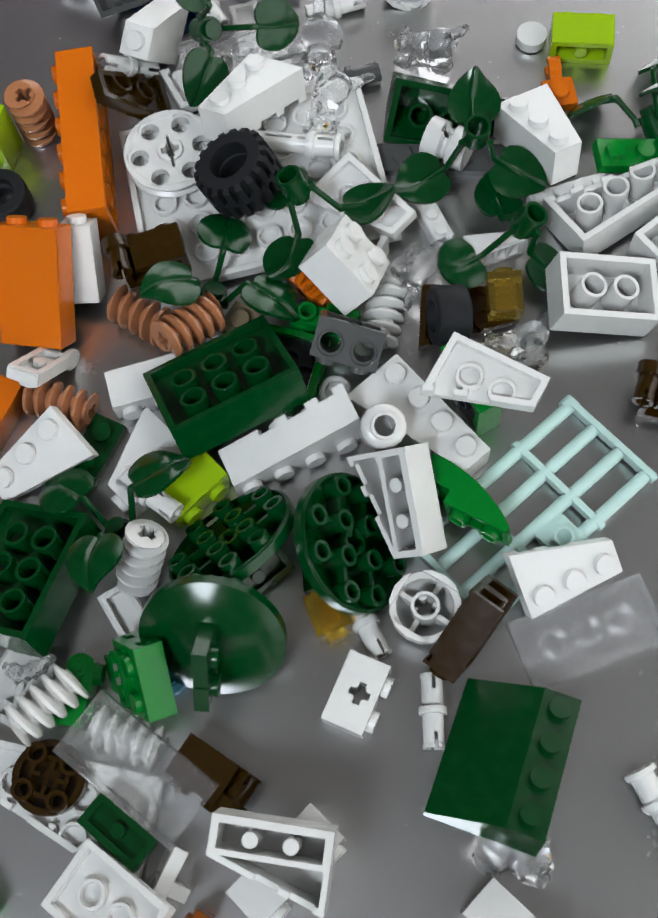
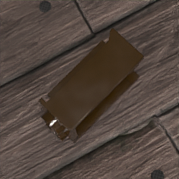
(470, 629)

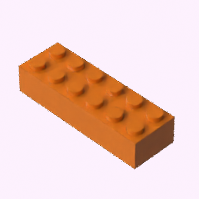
(84, 141)

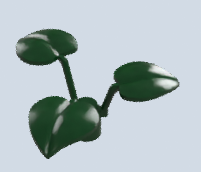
(201, 72)
(475, 104)
(649, 114)
(361, 204)
(458, 258)
(174, 285)
(91, 556)

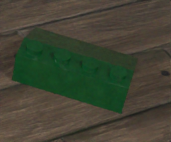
(226, 387)
(34, 574)
(504, 762)

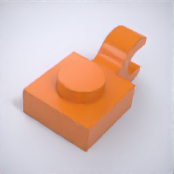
(562, 87)

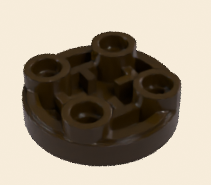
(45, 781)

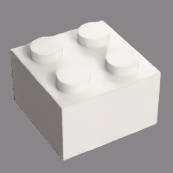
(345, 264)

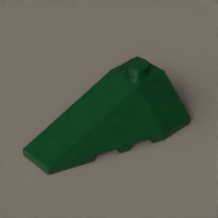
(412, 105)

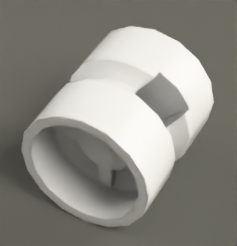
(441, 140)

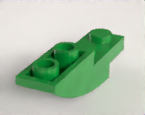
(619, 154)
(468, 502)

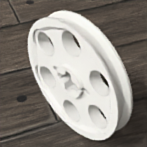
(158, 149)

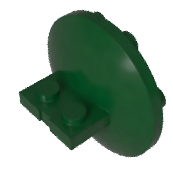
(241, 542)
(343, 547)
(215, 635)

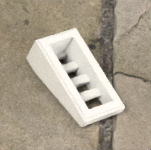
(509, 248)

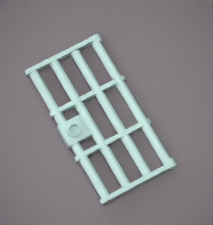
(551, 526)

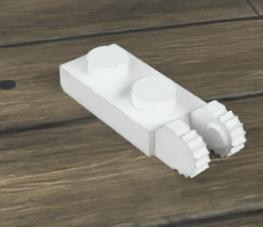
(41, 366)

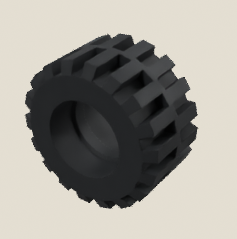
(237, 173)

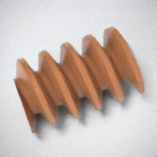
(31, 112)
(134, 312)
(188, 325)
(76, 408)

